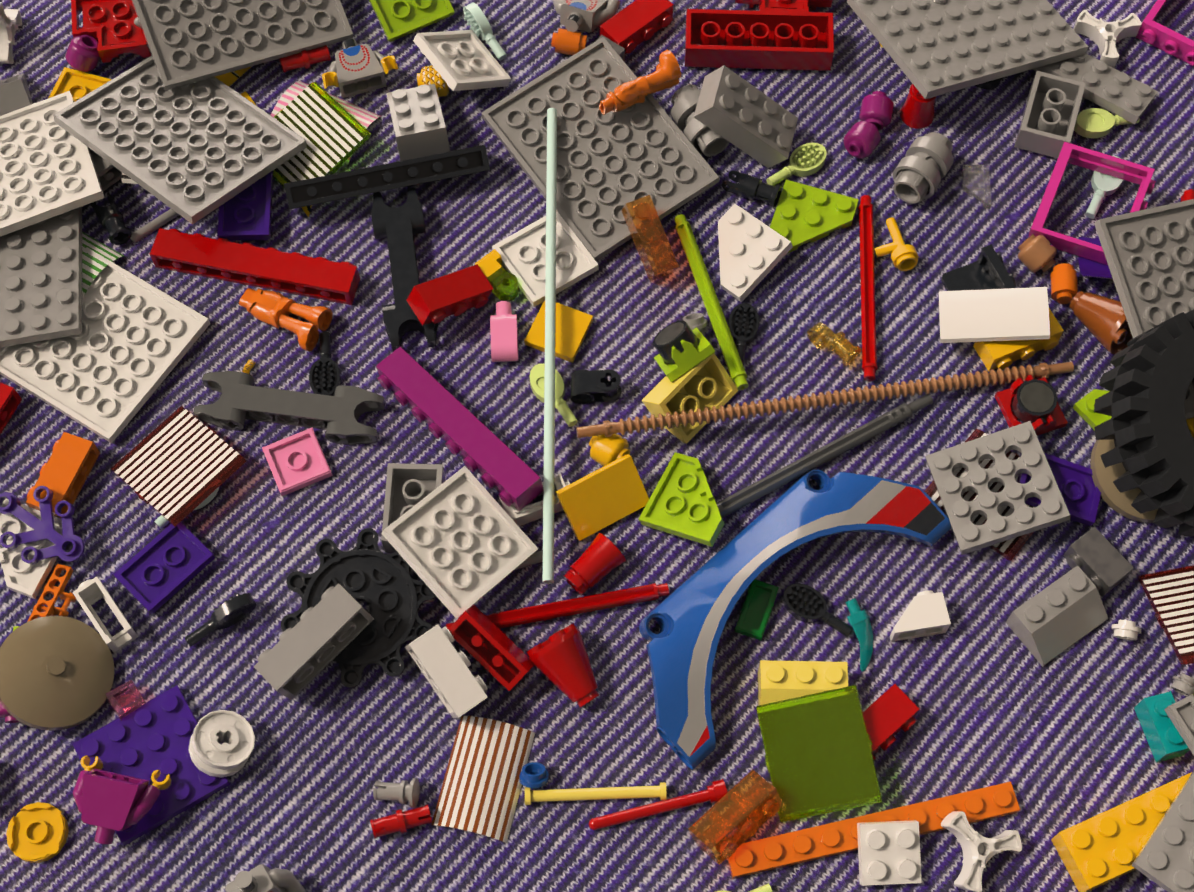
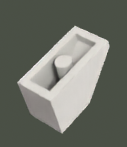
(923, 617)

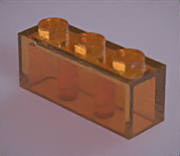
(649, 238)
(736, 817)

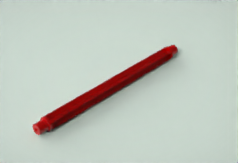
(867, 273)
(577, 605)

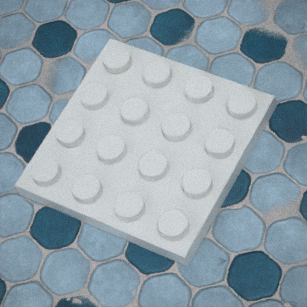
(459, 541)

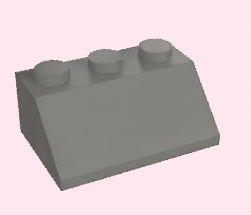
(14, 94)
(1058, 616)

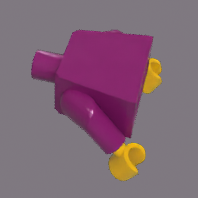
(113, 799)

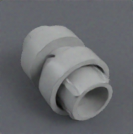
(700, 136)
(923, 167)

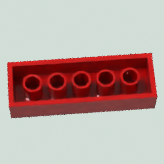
(759, 39)

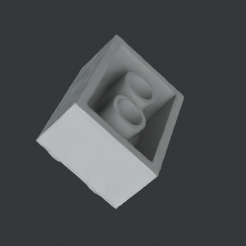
(1049, 114)
(418, 122)
(405, 488)

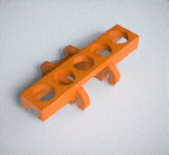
(51, 610)

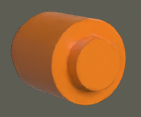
(568, 42)
(1063, 283)

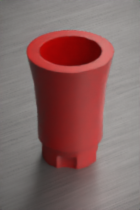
(917, 110)
(594, 564)

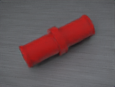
(305, 58)
(401, 821)

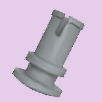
(398, 791)

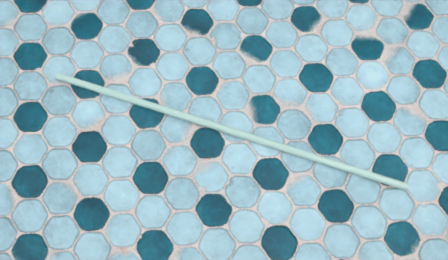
(550, 330)

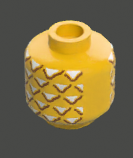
(430, 76)

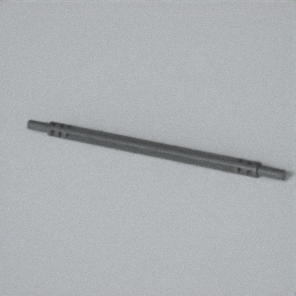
(821, 456)

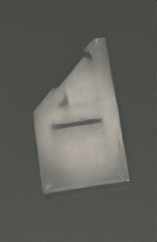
(977, 183)

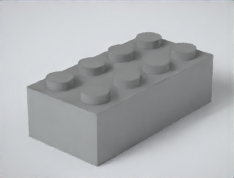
(746, 117)
(313, 642)

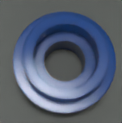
(534, 775)

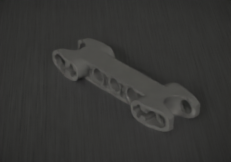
(334, 413)

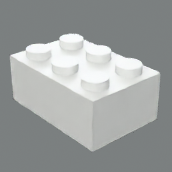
(447, 671)

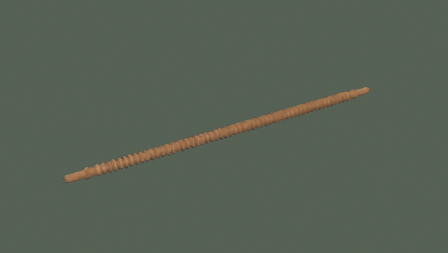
(609, 428)

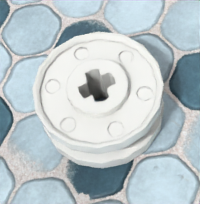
(206, 742)

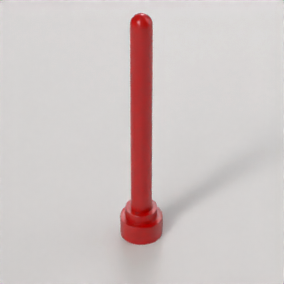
(712, 793)

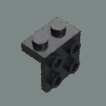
(983, 274)

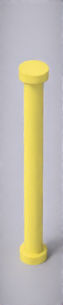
(595, 793)

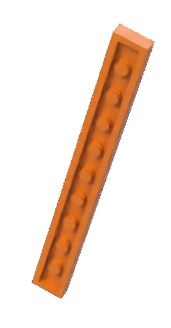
(842, 835)

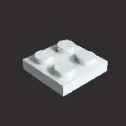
(889, 852)

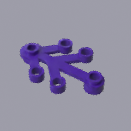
(43, 528)

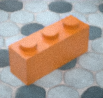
(65, 471)

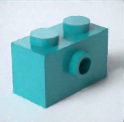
(1158, 728)

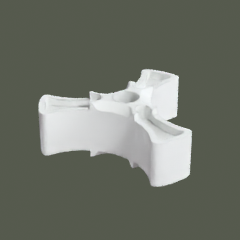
(9, 23)
(1107, 33)
(977, 849)

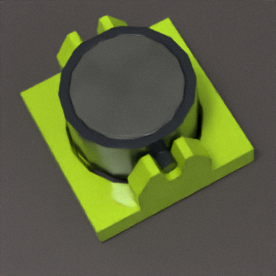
(680, 349)

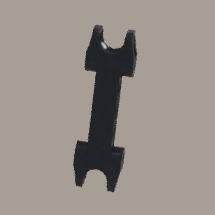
(399, 228)

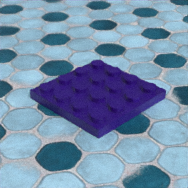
(150, 741)

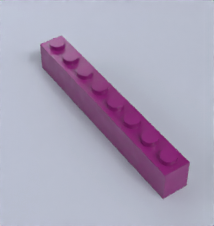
(460, 429)

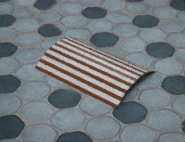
(483, 777)

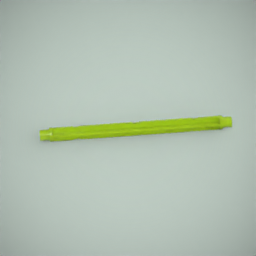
(711, 302)

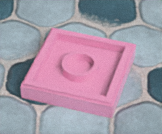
(297, 461)

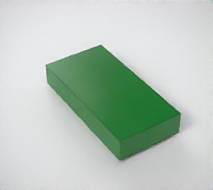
(756, 609)

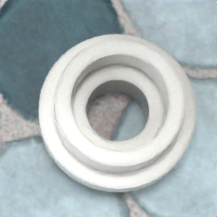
(1126, 630)

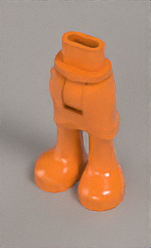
(635, 91)
(275, 310)

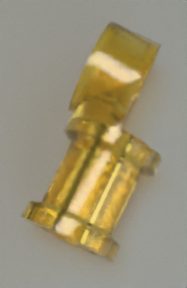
(822, 337)

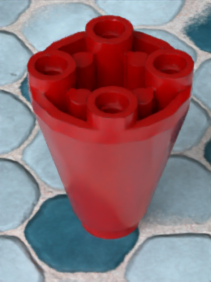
(566, 664)

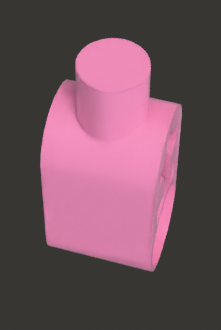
(504, 334)

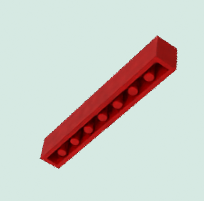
(255, 266)

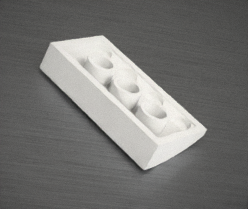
(994, 315)

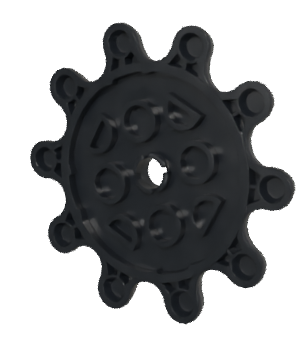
(385, 586)

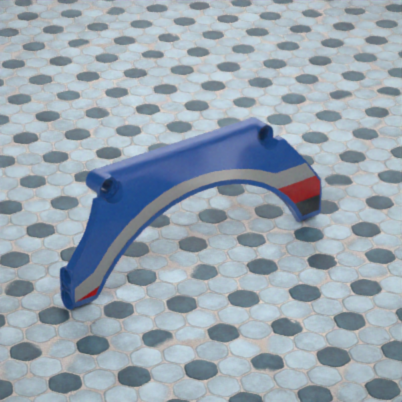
(698, 609)

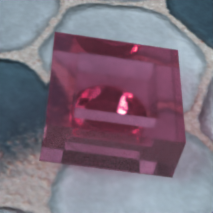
(125, 699)

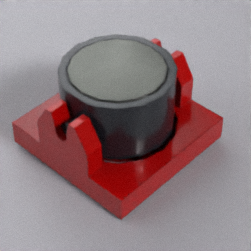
(1034, 402)

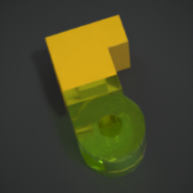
(503, 283)

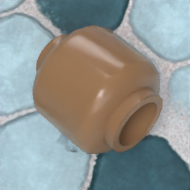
(1037, 253)

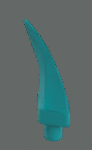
(862, 627)

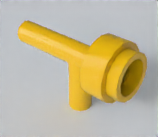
(903, 256)

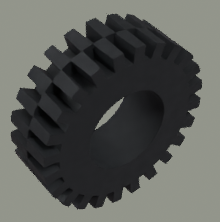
(1151, 422)

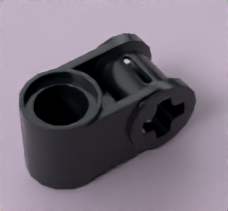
(592, 386)

